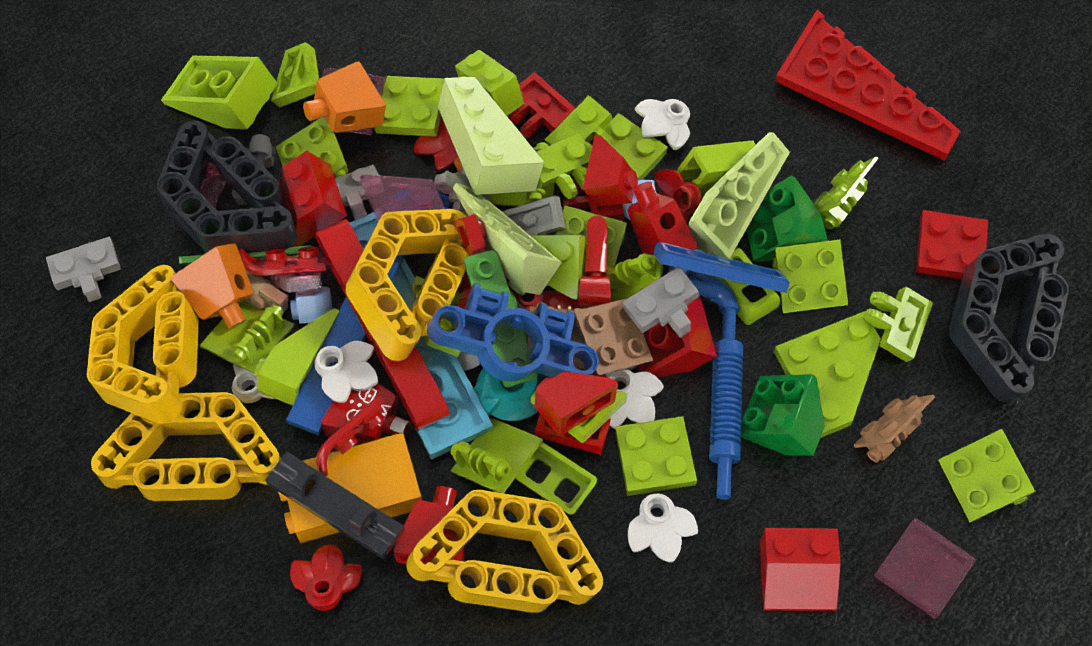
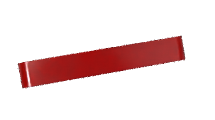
(409, 376)

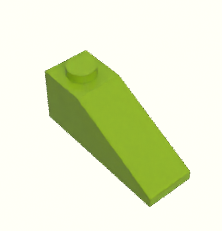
(291, 360)

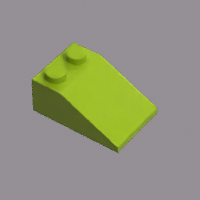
(222, 89)

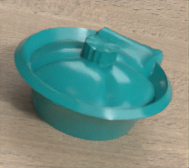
(503, 402)

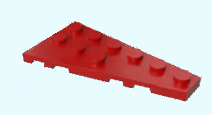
(856, 84)

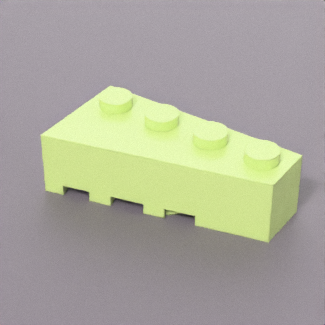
(486, 140)

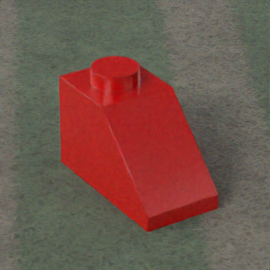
(608, 176)
(573, 399)

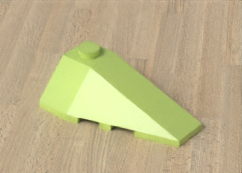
(736, 197)
(521, 256)

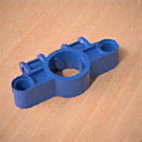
(547, 328)

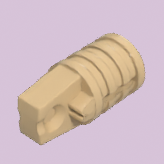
(265, 293)

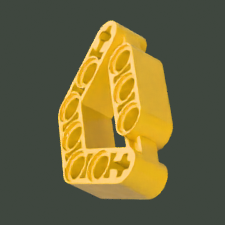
(375, 296)
(115, 328)
(138, 468)
(557, 584)

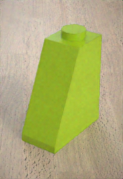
(710, 163)

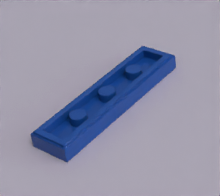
(721, 267)

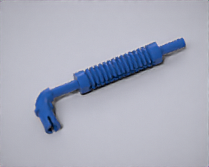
(726, 383)

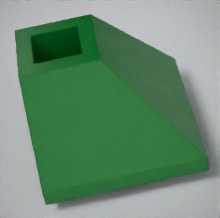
(783, 220)
(785, 414)

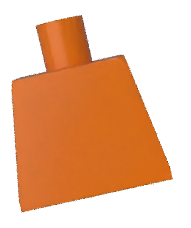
(346, 100)
(216, 285)

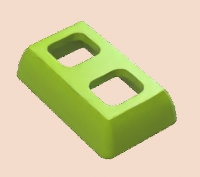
(749, 311)
(561, 469)

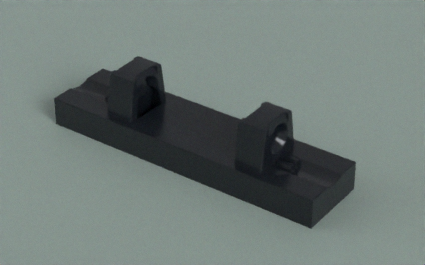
(335, 505)

